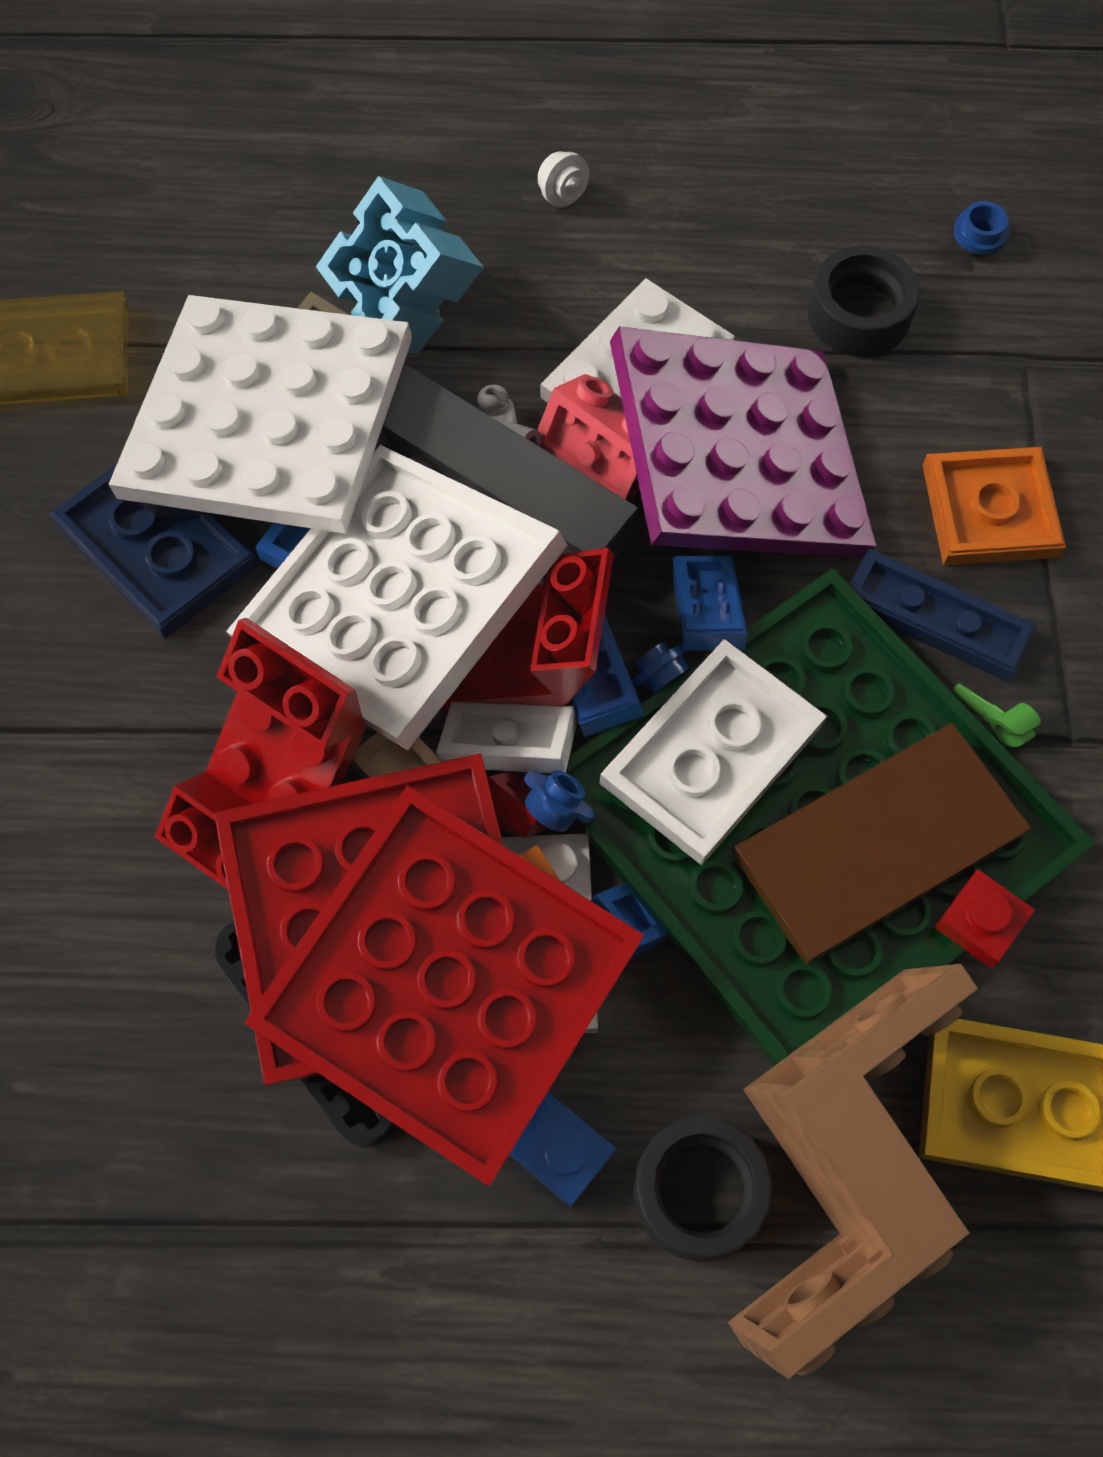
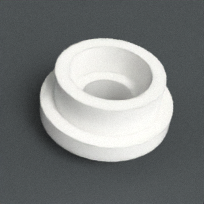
(563, 178)

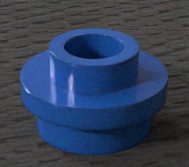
(982, 228)
(660, 668)

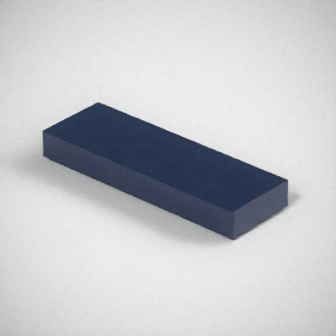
(943, 615)

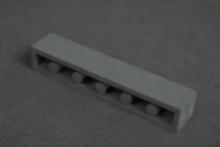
(496, 461)

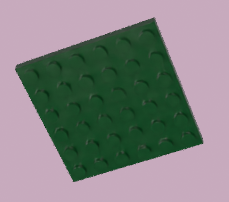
(876, 705)

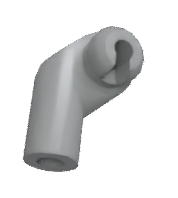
(495, 403)

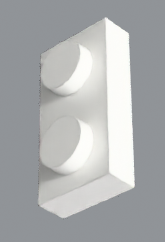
(510, 735)

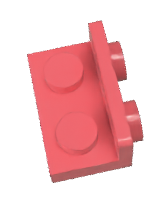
(590, 433)

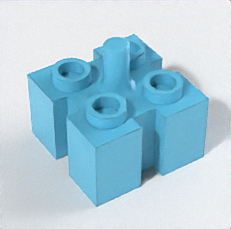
(399, 260)

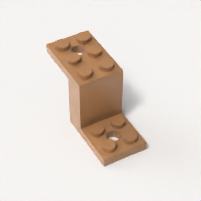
(858, 1169)

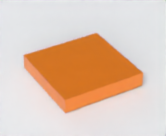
(993, 506)

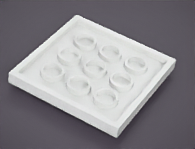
(264, 413)
(406, 591)

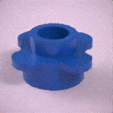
(556, 800)

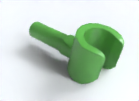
(1009, 727)

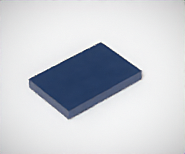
(157, 563)

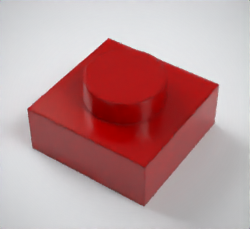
(508, 797)
(984, 918)

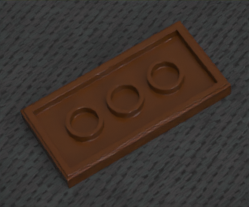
(879, 842)

